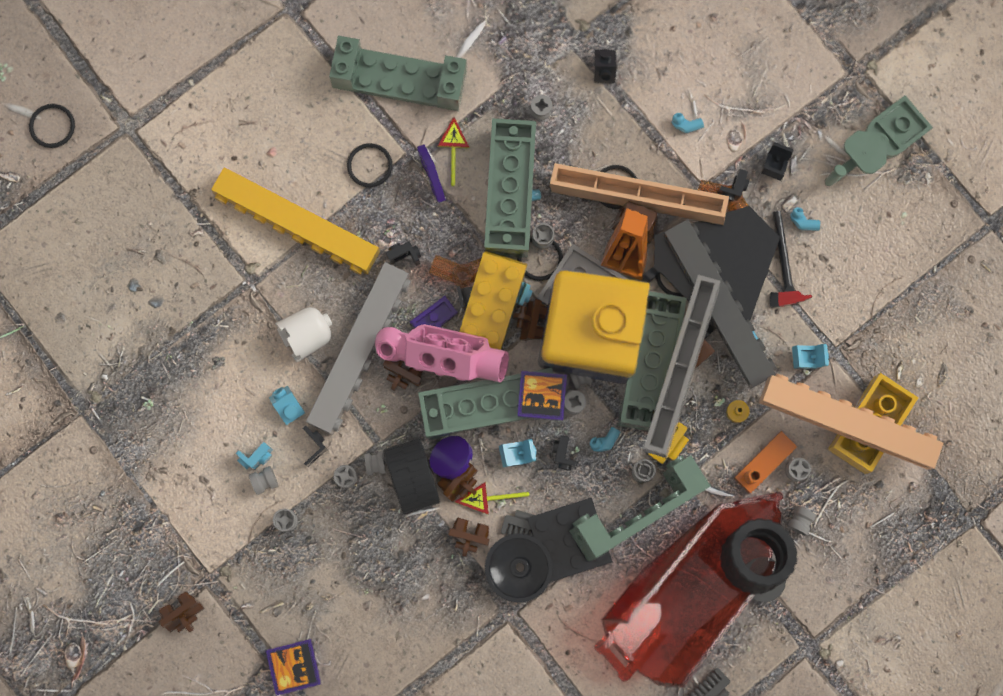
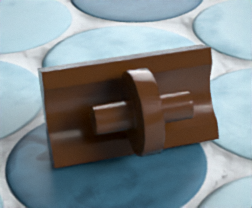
(528, 319)
(412, 375)
(460, 485)
(459, 531)
(183, 615)

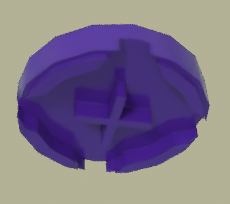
(451, 457)

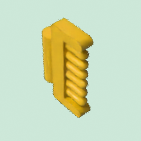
(678, 443)

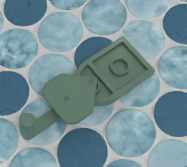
(883, 139)

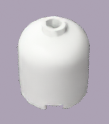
(305, 332)

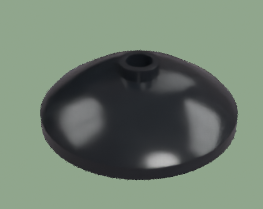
(502, 570)

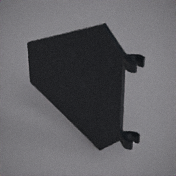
(740, 248)

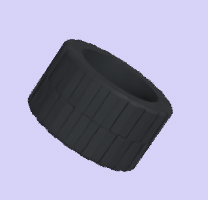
(411, 476)
(780, 543)

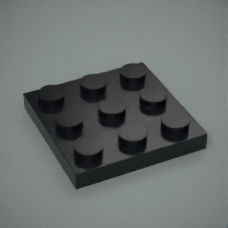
(553, 531)

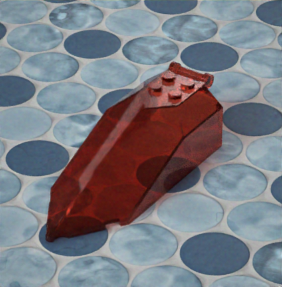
(682, 598)

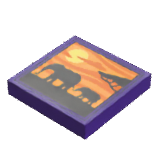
(542, 395)
(293, 667)

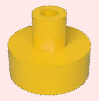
(733, 414)

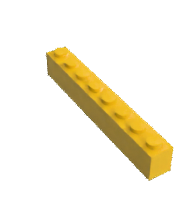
(296, 221)

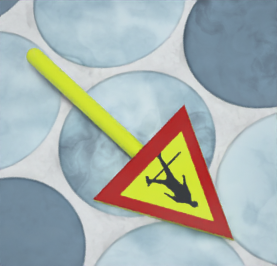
(455, 139)
(480, 500)

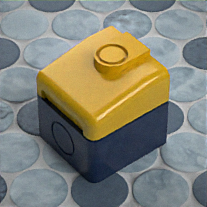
(593, 326)

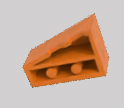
(628, 245)

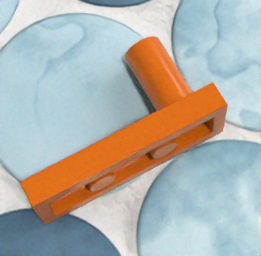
(765, 462)

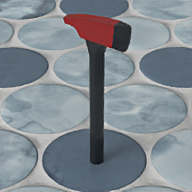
(789, 295)

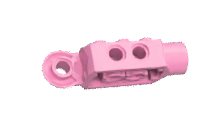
(443, 352)

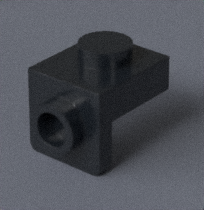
(605, 66)
(777, 161)
(739, 185)
(398, 252)
(560, 449)

